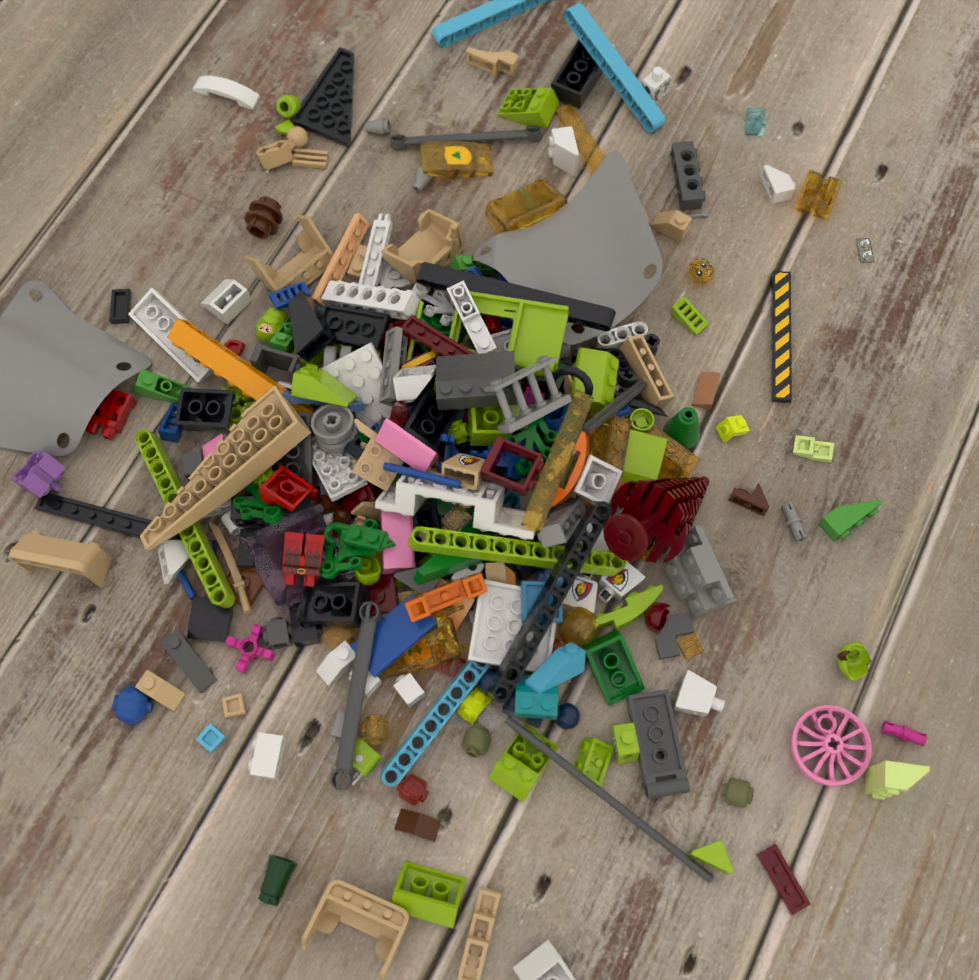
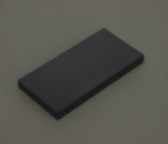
(356, 326)

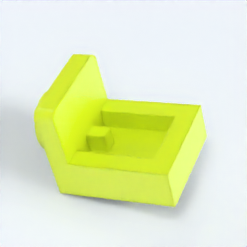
(732, 427)
(473, 705)

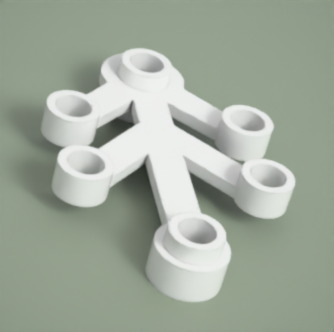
(439, 300)

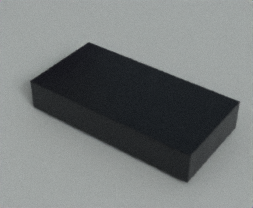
(120, 306)

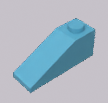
(558, 667)

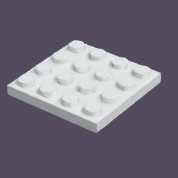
(362, 374)
(497, 624)

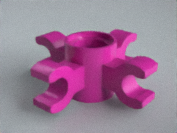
(243, 663)

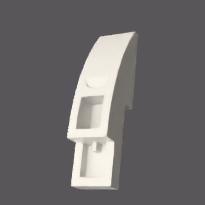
(471, 318)

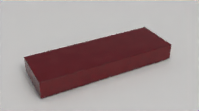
(783, 879)

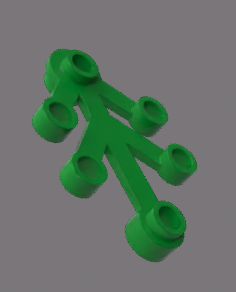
(531, 436)
(270, 514)
(345, 551)

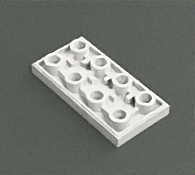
(335, 472)

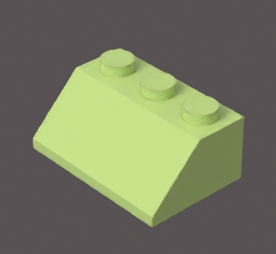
(891, 778)

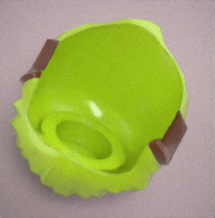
(854, 660)

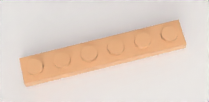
(342, 256)

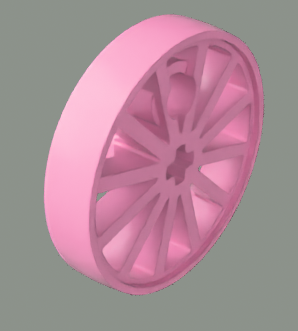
(832, 737)

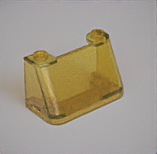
(524, 206)

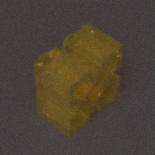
(818, 194)

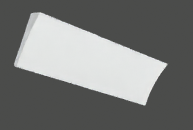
(157, 318)

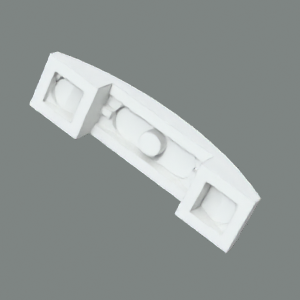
(227, 88)

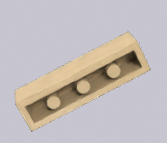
(647, 369)

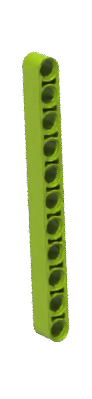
(149, 445)
(508, 548)

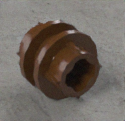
(263, 217)

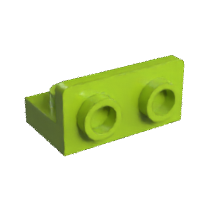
(593, 759)

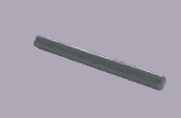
(614, 406)

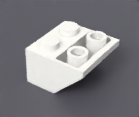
(227, 300)

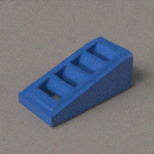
(289, 291)
(168, 432)

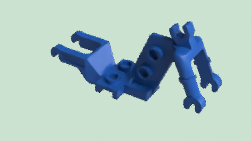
(507, 460)

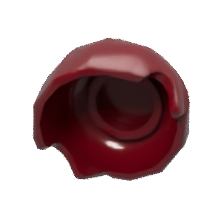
(656, 616)

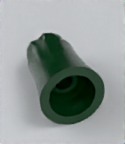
(276, 879)

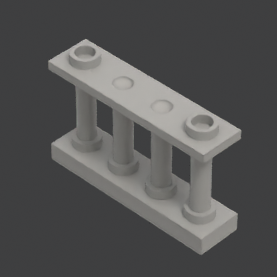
(541, 407)

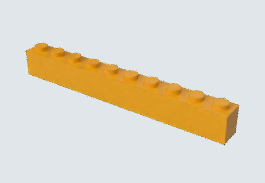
(225, 362)

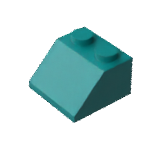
(535, 705)

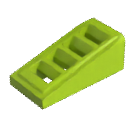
(693, 312)

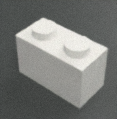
(267, 756)

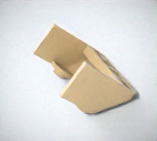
(303, 267)
(61, 555)
(363, 912)

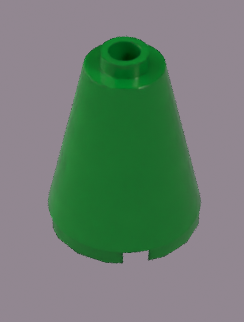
(684, 427)

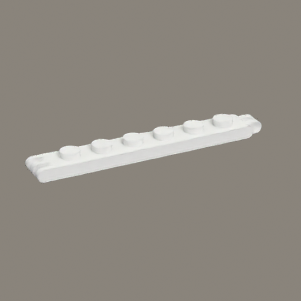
(373, 259)

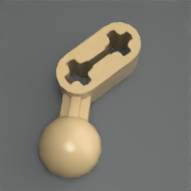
(280, 151)

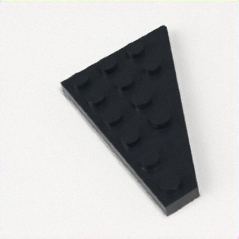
(330, 101)

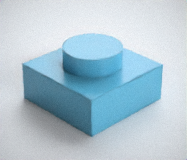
(211, 738)

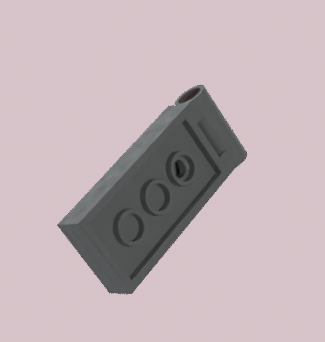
(658, 734)

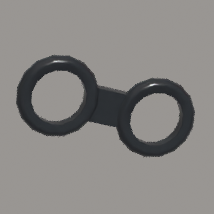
(561, 371)

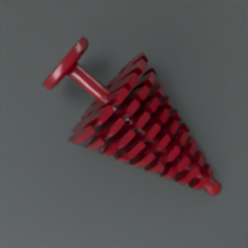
(653, 513)

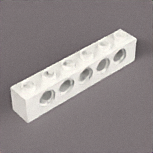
(378, 299)

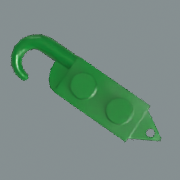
(360, 536)

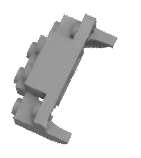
(697, 570)

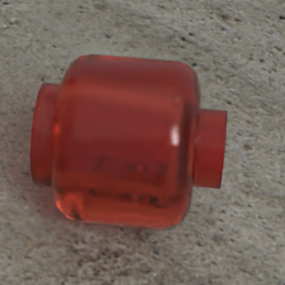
(412, 789)

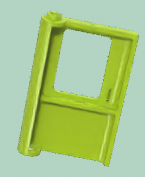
(535, 331)

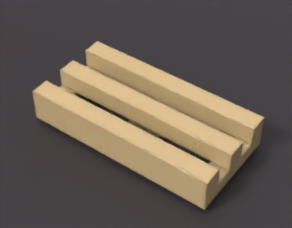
(311, 157)

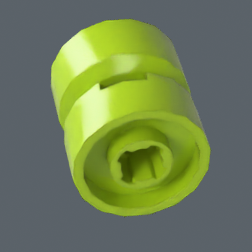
(642, 420)

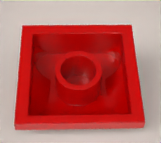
(285, 489)

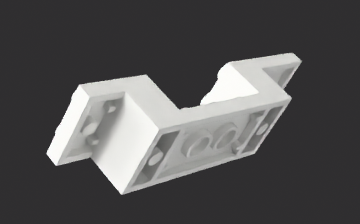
(488, 503)

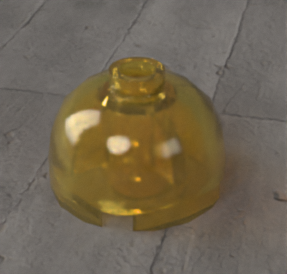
(578, 627)

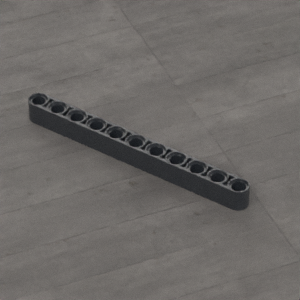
(580, 312)
(541, 606)

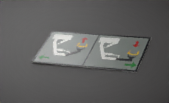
(865, 250)

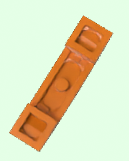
(581, 447)
(445, 595)

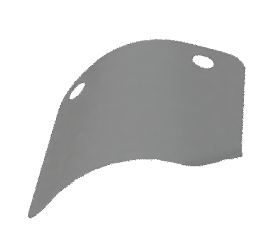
(586, 249)
(54, 372)

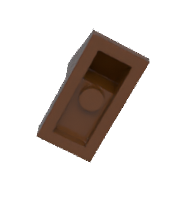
(754, 502)

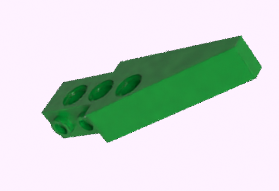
(443, 565)

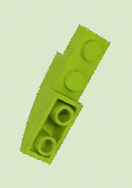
(635, 607)

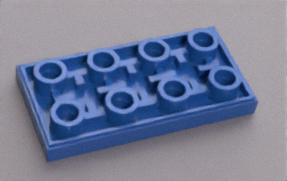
(395, 636)

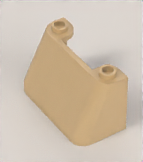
(434, 243)

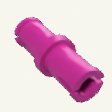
(904, 733)

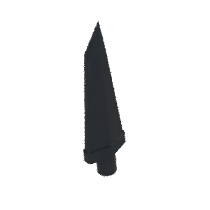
(640, 403)

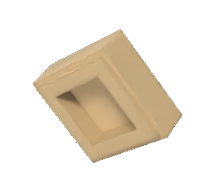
(233, 706)

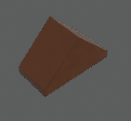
(418, 824)

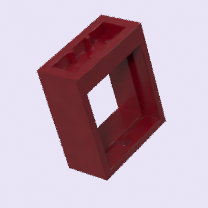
(494, 456)

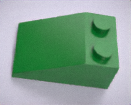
(613, 667)

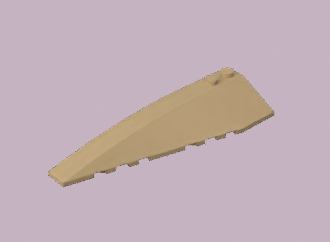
(253, 446)

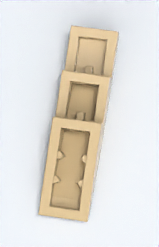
(479, 934)

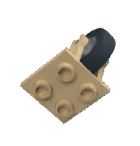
(370, 460)

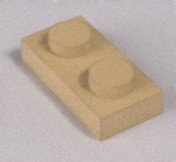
(357, 263)

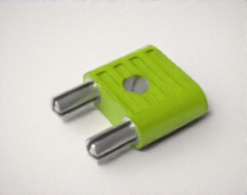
(364, 760)

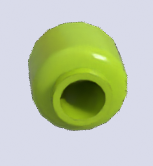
(288, 105)

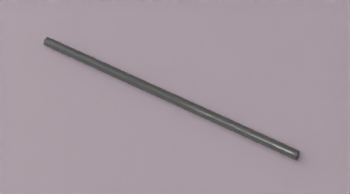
(609, 799)

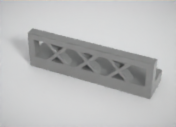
(394, 355)

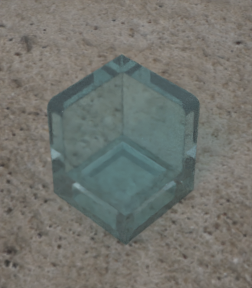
(755, 121)

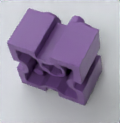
(39, 474)

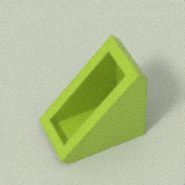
(714, 856)

